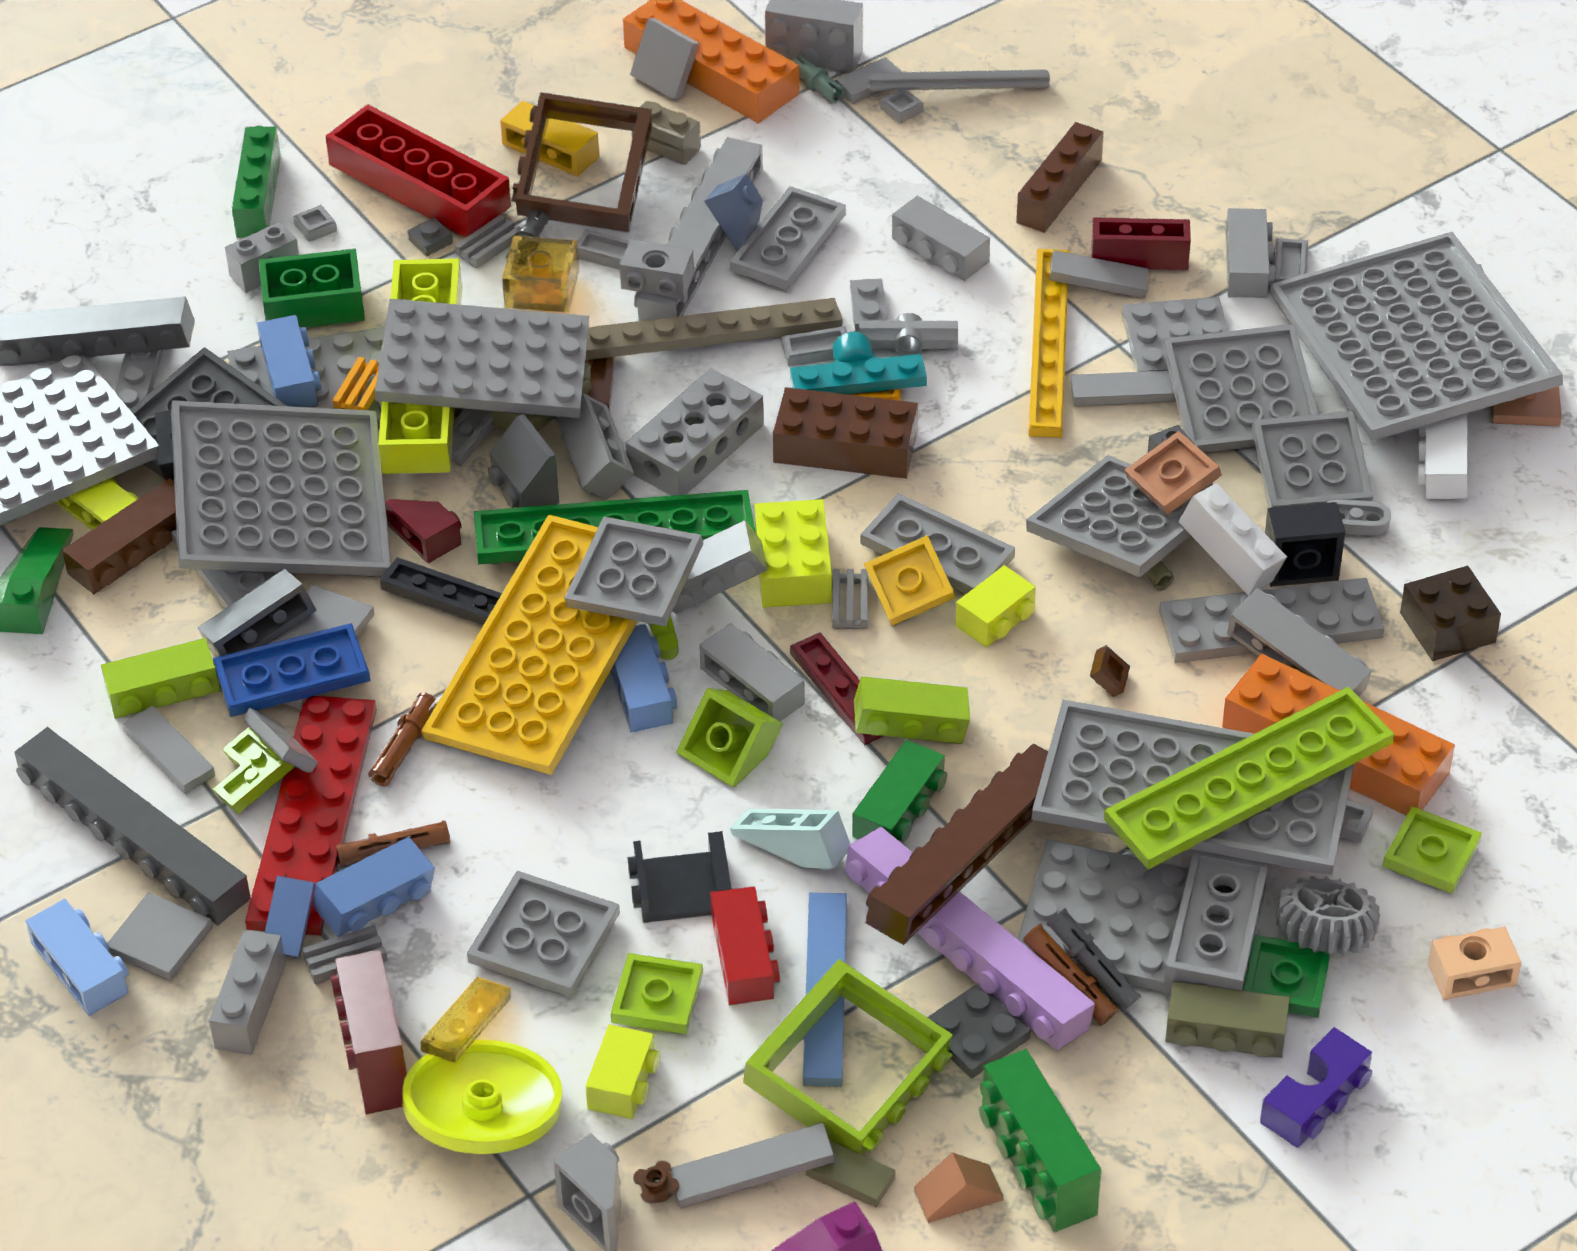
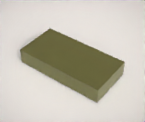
(855, 1175)

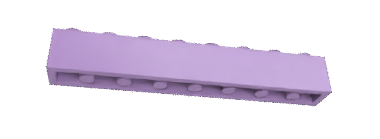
(983, 950)

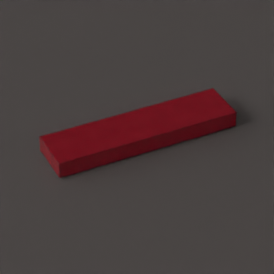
(831, 677)

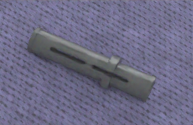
(1093, 959)

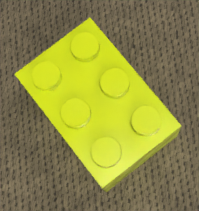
(794, 553)

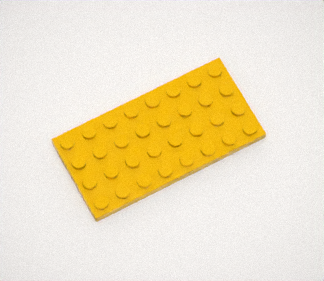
(532, 661)

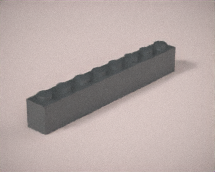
(132, 826)

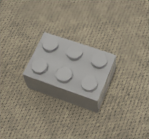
(820, 30)

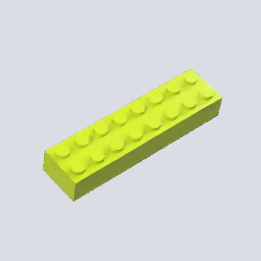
(416, 435)

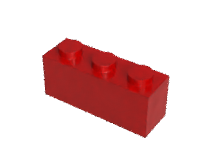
(744, 945)

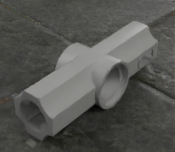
(911, 334)

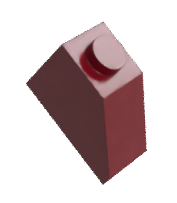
(424, 526)

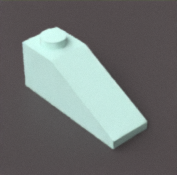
(796, 835)

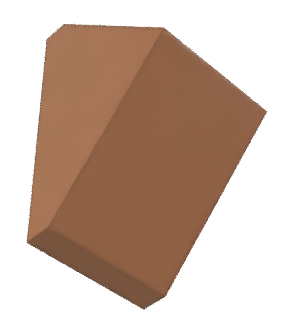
(957, 1187)

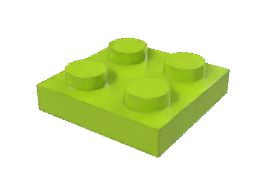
(1432, 849)
(657, 993)

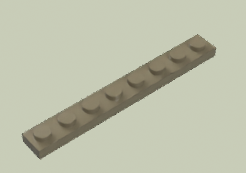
(712, 328)

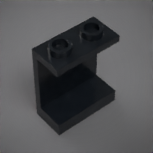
(679, 883)

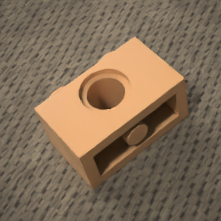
(1474, 962)

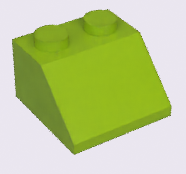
(728, 736)

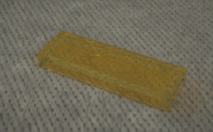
(465, 1019)

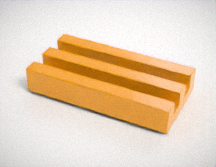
(355, 385)

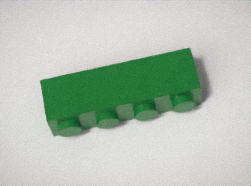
(256, 180)

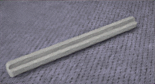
(958, 80)

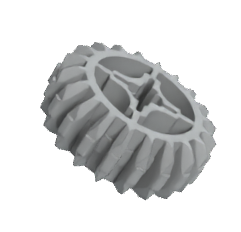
(1327, 915)

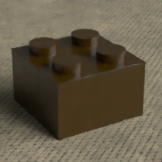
(1450, 613)

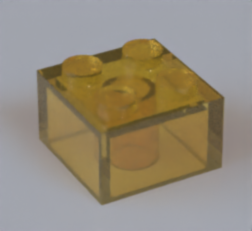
(540, 274)

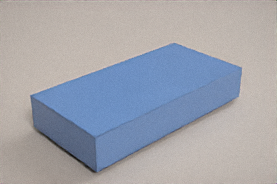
(290, 913)

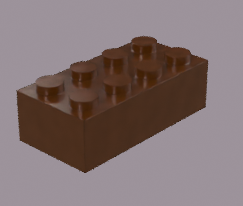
(845, 432)

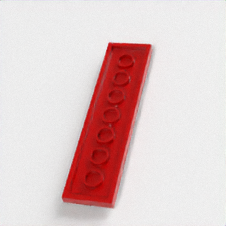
(314, 806)

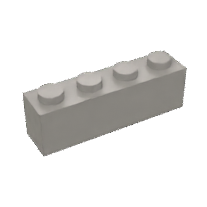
(1275, 631)

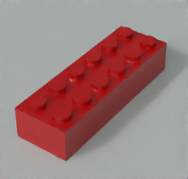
(418, 170)

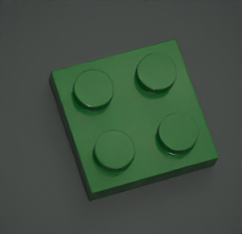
(1288, 971)

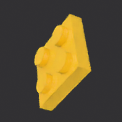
(909, 580)

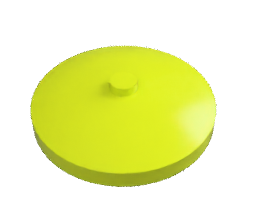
(485, 1101)

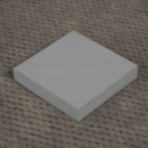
(664, 58)
(159, 936)

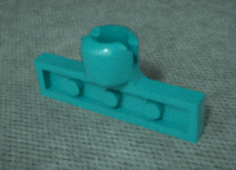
(859, 370)

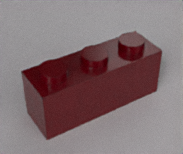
(1142, 242)

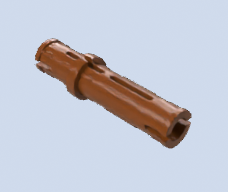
(408, 730)
(422, 836)
(1059, 960)

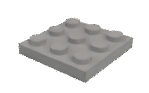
(1153, 321)
(1311, 459)
(634, 571)
(543, 933)

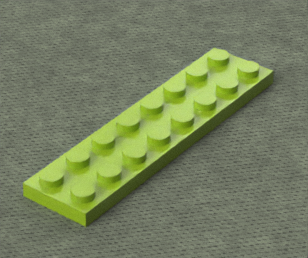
(1248, 777)

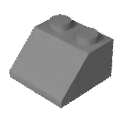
(591, 1189)

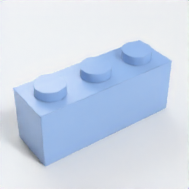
(78, 956)

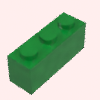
(901, 792)

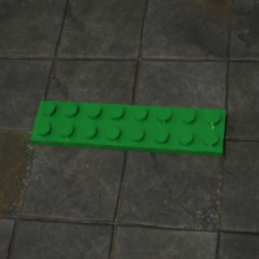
(509, 532)

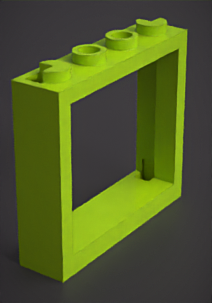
(880, 1004)

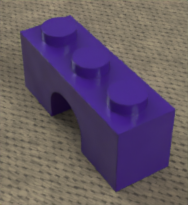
(1301, 1110)

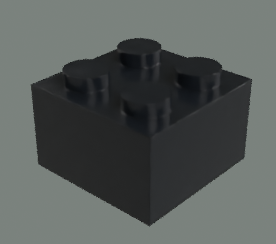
(1311, 540)

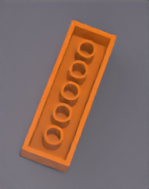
(726, 63)
(1394, 776)

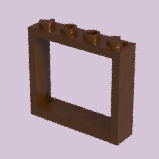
(591, 113)

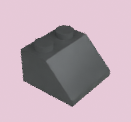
(524, 466)

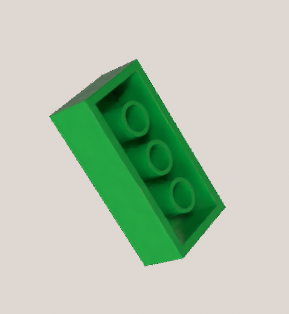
(1040, 1141)

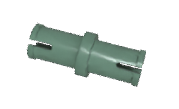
(818, 80)

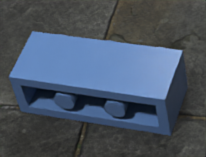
(289, 361)
(643, 682)
(373, 887)

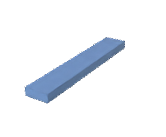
(824, 947)

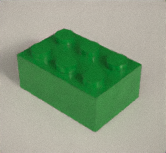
(314, 287)

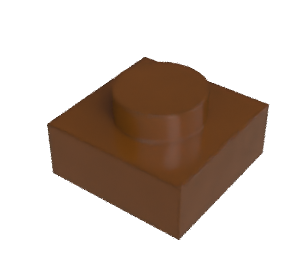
(1109, 671)

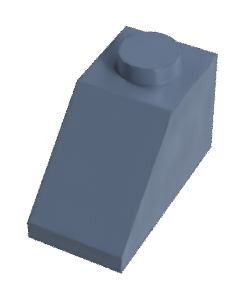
(736, 208)

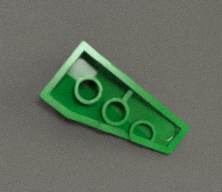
(32, 581)

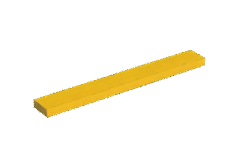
(1048, 351)

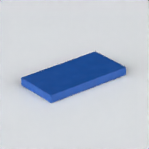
(291, 669)

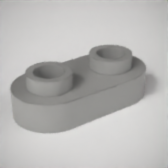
(1364, 517)

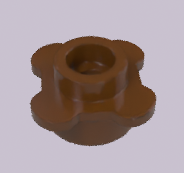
(658, 1191)

